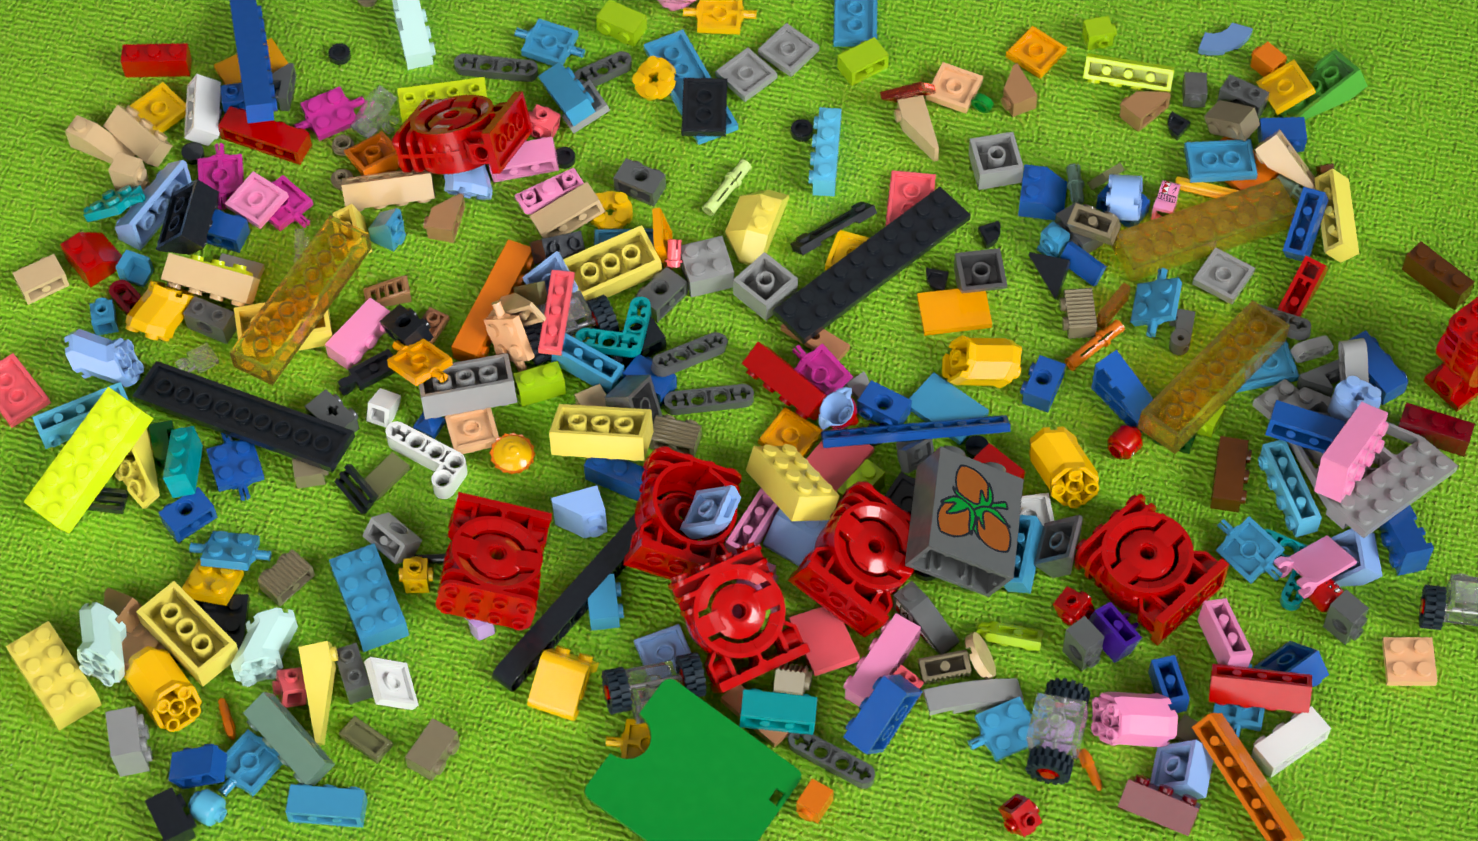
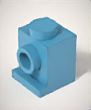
(1053, 240)
(102, 313)

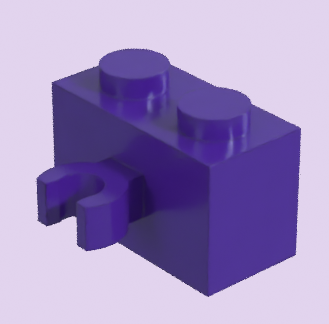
(1118, 633)

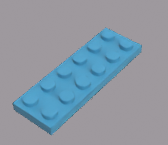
(682, 55)

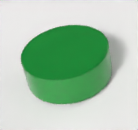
(982, 103)

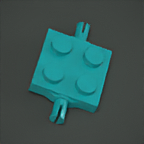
(114, 202)

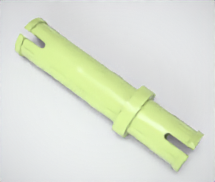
(732, 180)

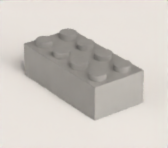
(469, 387)

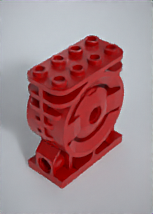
(462, 134)
(1458, 349)
(659, 542)
(486, 553)
(843, 567)
(693, 594)
(1158, 601)

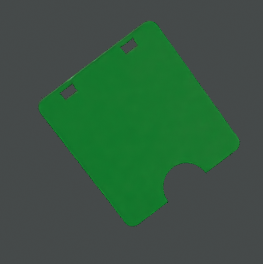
(696, 777)

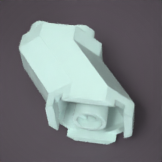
(101, 644)
(264, 646)

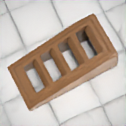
(390, 285)

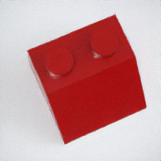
(91, 256)

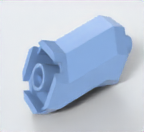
(470, 183)
(103, 358)

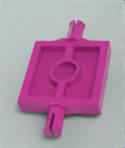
(329, 113)
(222, 173)
(293, 207)
(822, 369)

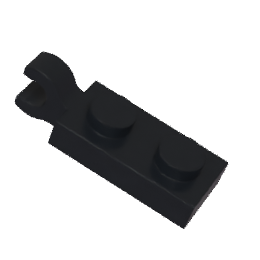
(366, 373)

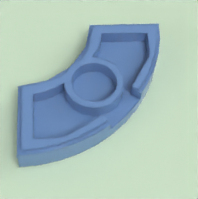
(1225, 41)

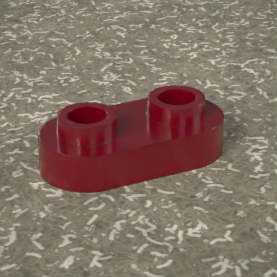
(128, 299)

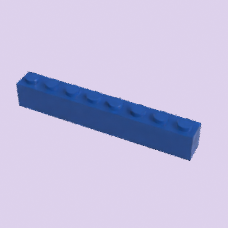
(253, 66)

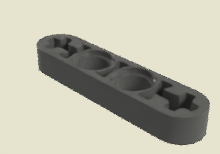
(497, 64)
(666, 363)
(709, 403)
(828, 762)

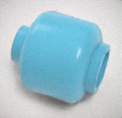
(207, 807)

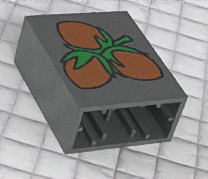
(964, 521)

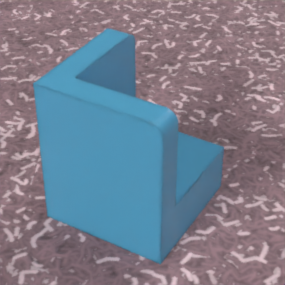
(134, 268)

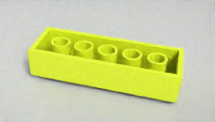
(88, 460)

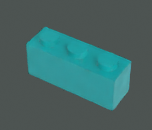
(183, 461)
(778, 711)

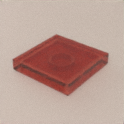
(908, 91)

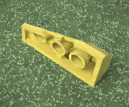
(139, 472)
(319, 675)

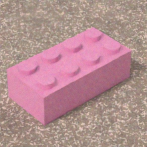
(1351, 452)

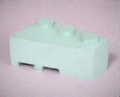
(413, 33)

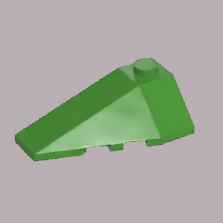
(1334, 81)

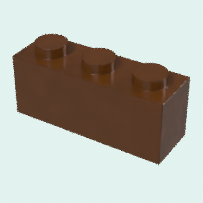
(1437, 275)
(1230, 474)

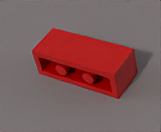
(156, 60)

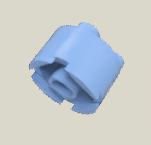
(1125, 196)
(1349, 395)

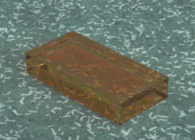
(1113, 306)

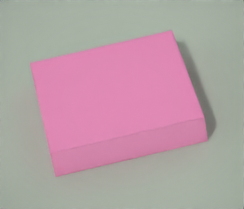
(256, 200)

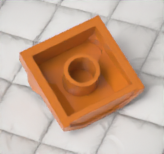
(374, 155)

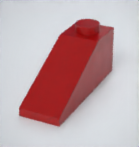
(1303, 287)

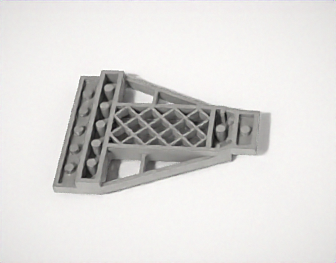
(1386, 489)

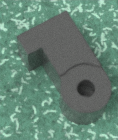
(1181, 337)

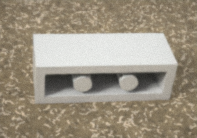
(203, 110)
(1290, 741)

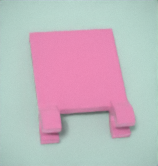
(1316, 564)

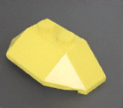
(755, 223)

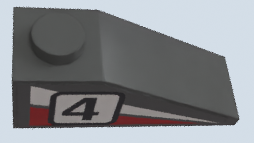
(917, 608)

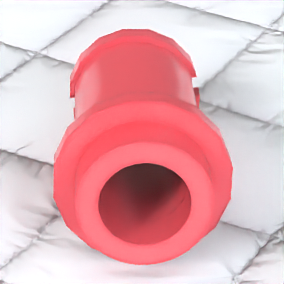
(674, 253)

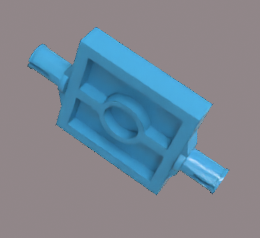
(549, 42)
(1156, 302)
(230, 550)
(1250, 550)
(1241, 717)
(1003, 729)
(249, 764)

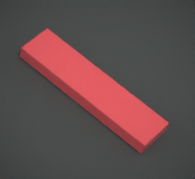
(556, 312)

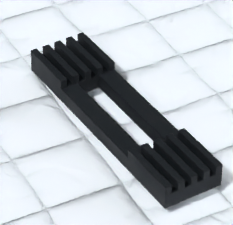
(808, 242)

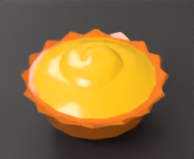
(512, 453)

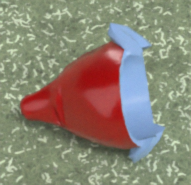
(838, 410)

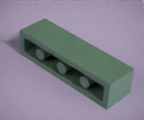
(289, 739)

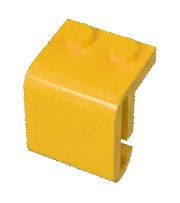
(561, 682)

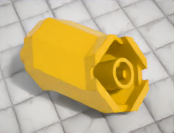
(159, 311)
(982, 361)
(1064, 466)
(163, 689)

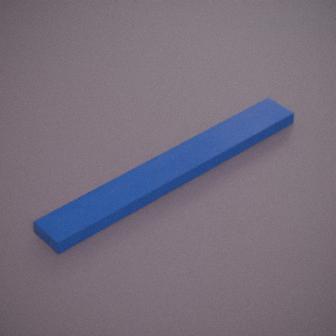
(915, 431)

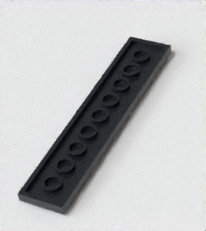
(871, 265)
(244, 416)

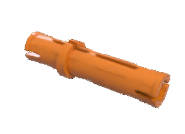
(1113, 329)

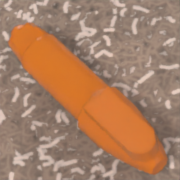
(228, 723)
(1088, 763)

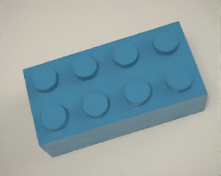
(369, 597)

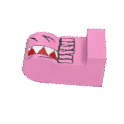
(1166, 199)

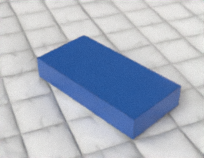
(1083, 263)

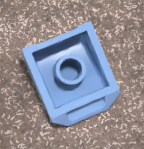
(710, 511)

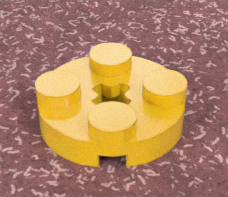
(645, 73)
(620, 217)

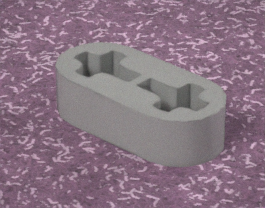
(1312, 349)

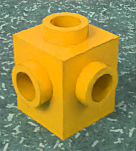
(416, 575)

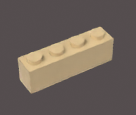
(388, 189)
(210, 279)

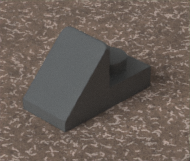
(284, 84)
(1320, 378)
(913, 453)

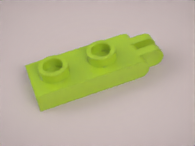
(1010, 635)

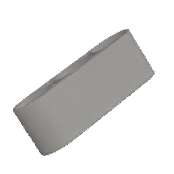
(1353, 359)

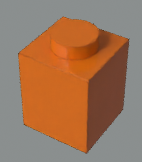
(1267, 59)
(814, 801)

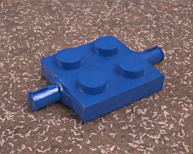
(235, 465)

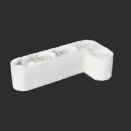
(403, 438)

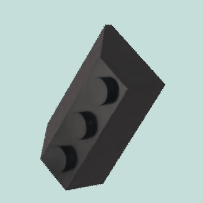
(188, 219)

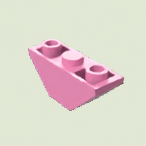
(548, 191)

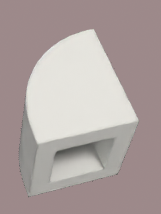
(383, 407)

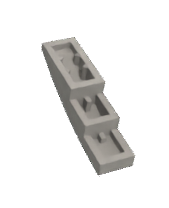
(971, 695)

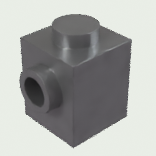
(1194, 89)

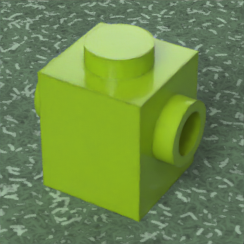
(1098, 32)

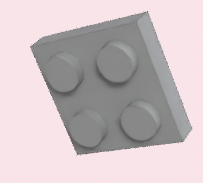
(788, 50)
(746, 74)
(1223, 276)

